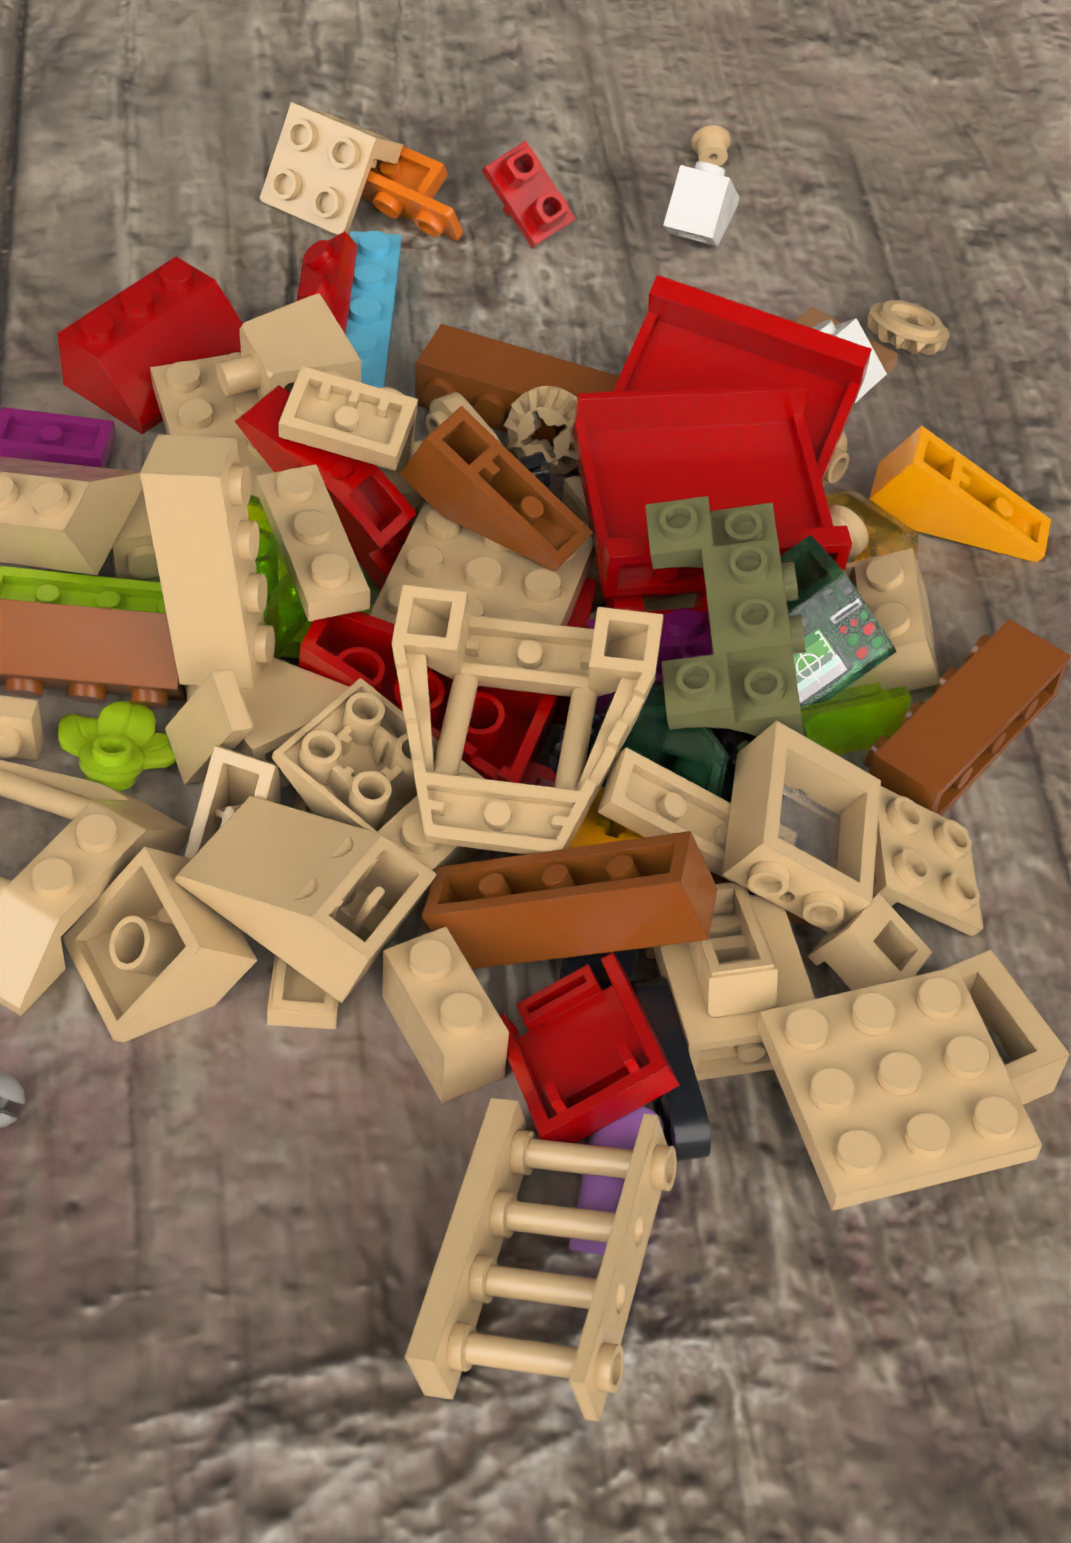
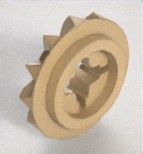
(908, 327)
(555, 407)

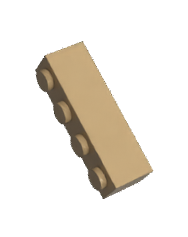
(207, 557)

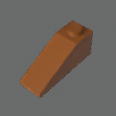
(492, 493)

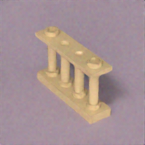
(489, 1211)

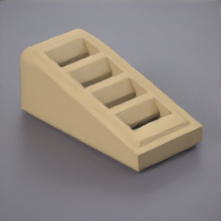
(736, 961)

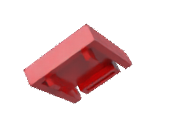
(582, 1044)

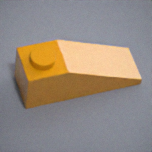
(952, 498)

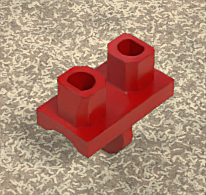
(528, 194)

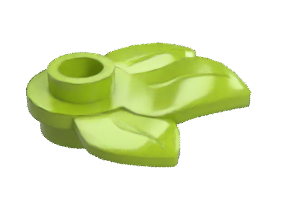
(116, 744)

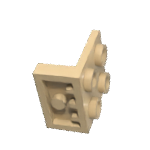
(323, 167)
(350, 418)
(926, 864)

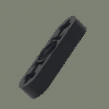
(683, 1107)

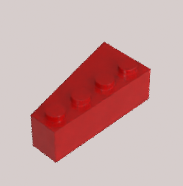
(504, 726)

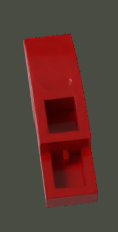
(363, 496)

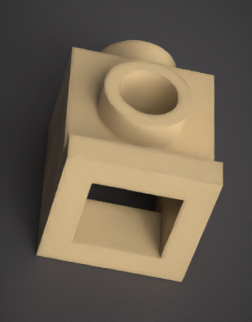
(872, 947)

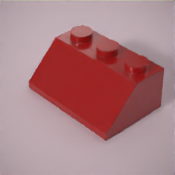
(152, 323)

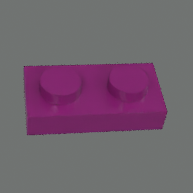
(55, 437)

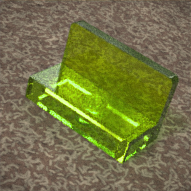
(856, 717)

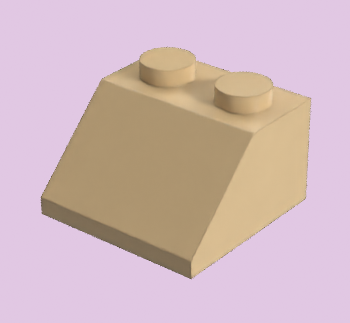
(154, 949)

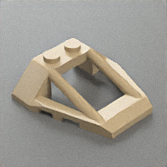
(476, 651)
(68, 872)

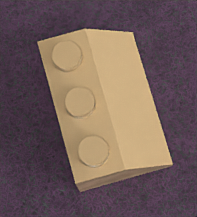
(62, 513)

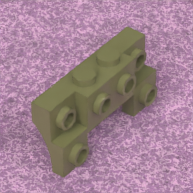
(753, 639)

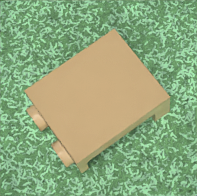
(732, 1042)

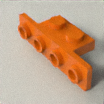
(409, 192)

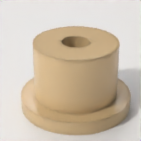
(711, 144)

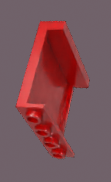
(714, 341)
(694, 443)

